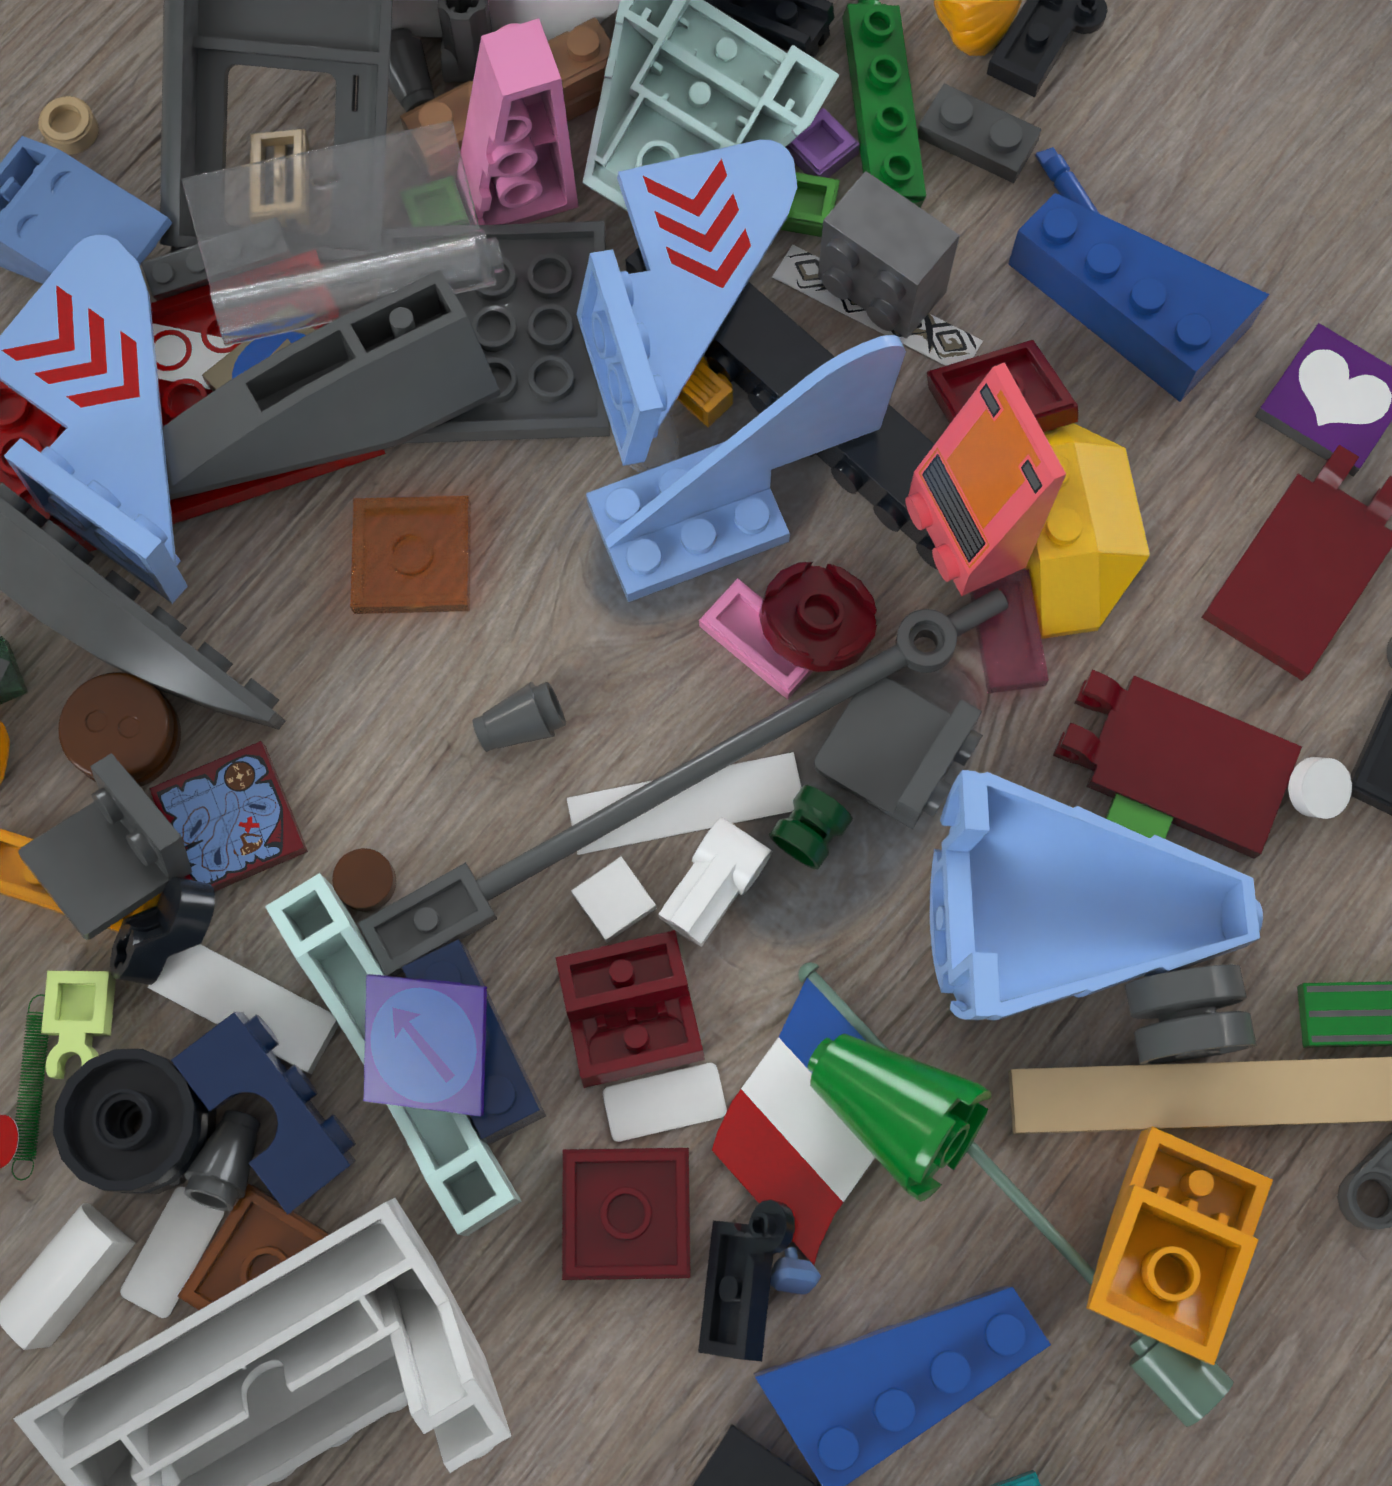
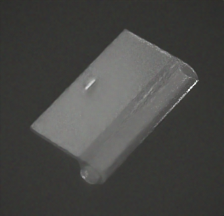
(336, 230)

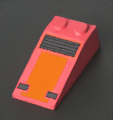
(986, 486)

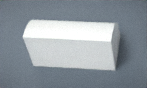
(63, 1278)

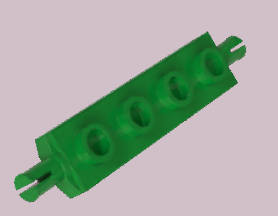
(883, 97)

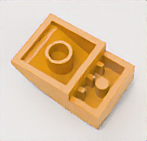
(1178, 1244)

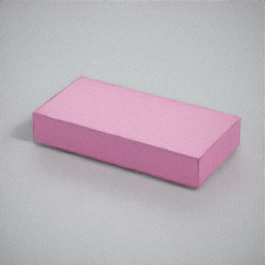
(737, 627)

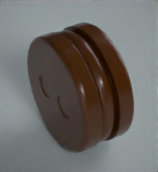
(122, 718)

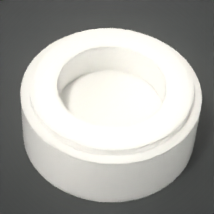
(1320, 787)

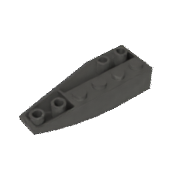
(336, 393)
(52, 581)

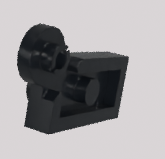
(1040, 37)
(740, 1281)

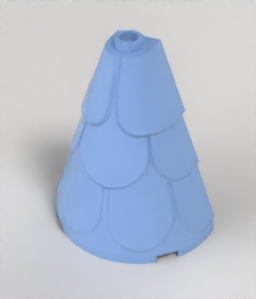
(1067, 903)

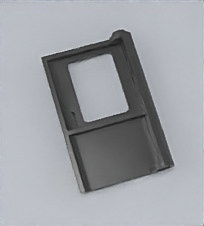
(304, 35)

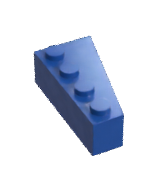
(889, 1386)

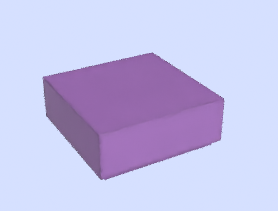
(823, 146)

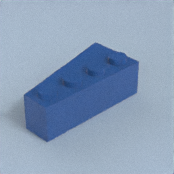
(1136, 293)

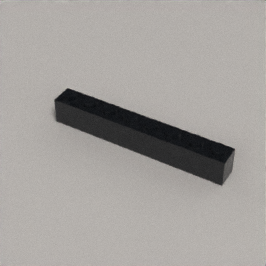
(772, 354)

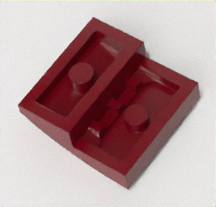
(629, 1009)

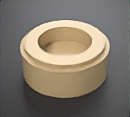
(68, 125)

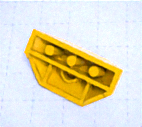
(1090, 538)

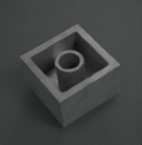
(886, 255)

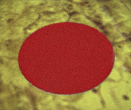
(8, 1139)

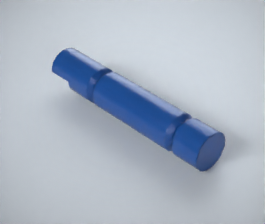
(1063, 178)

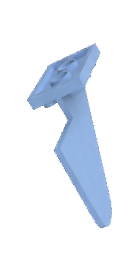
(720, 499)

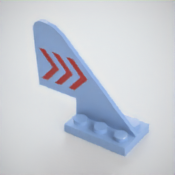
(701, 238)
(91, 365)

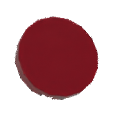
(818, 616)

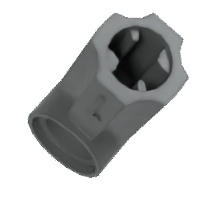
(462, 28)

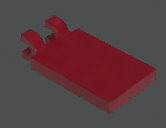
(1305, 568)
(1182, 760)

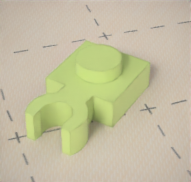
(76, 1010)

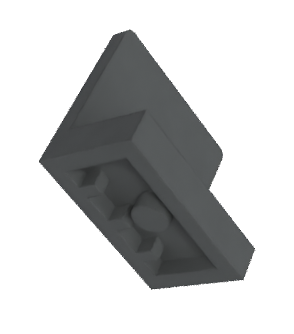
(108, 853)

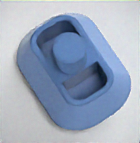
(793, 1274)

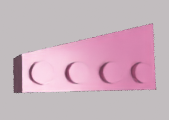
(517, 130)

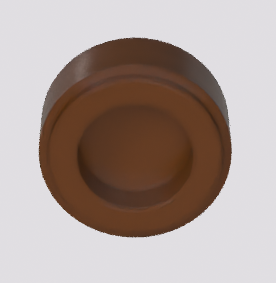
(364, 880)

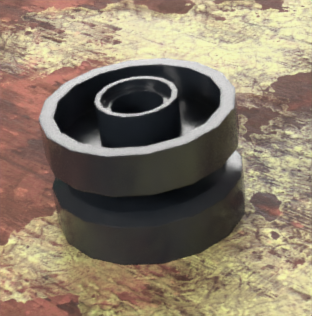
(98, 1117)

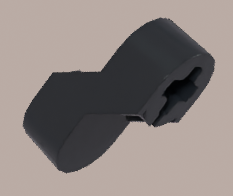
(162, 931)

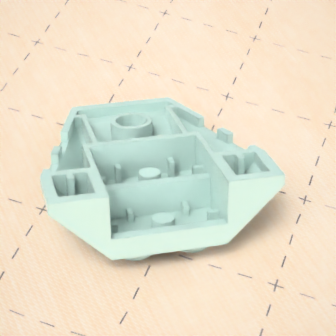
(691, 84)

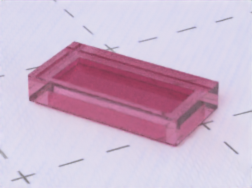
(1012, 639)

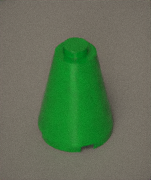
(899, 1108)

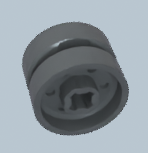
(1188, 1015)

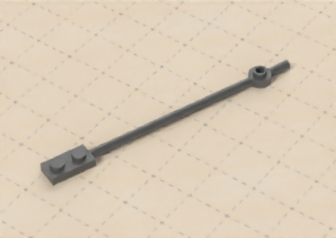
(459, 903)

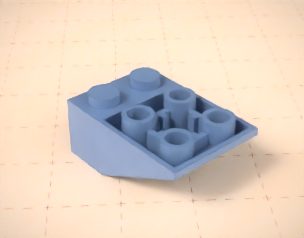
(57, 202)

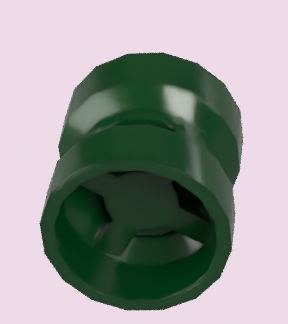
(811, 827)

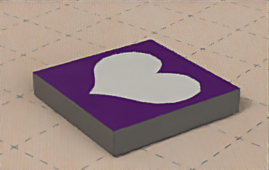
(1332, 397)

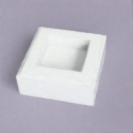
(614, 899)

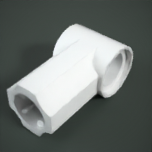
(722, 868)

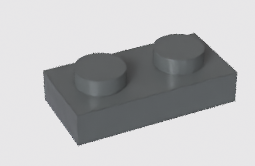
(978, 133)

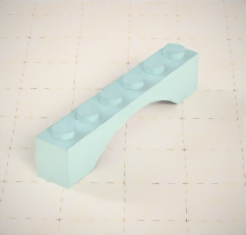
(445, 1144)

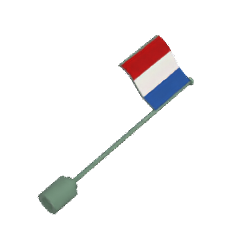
(799, 1152)

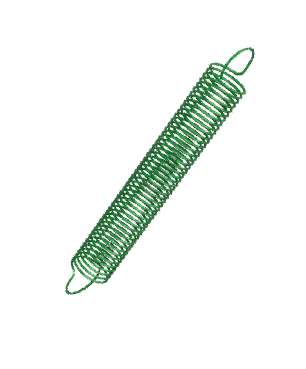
(33, 1020)

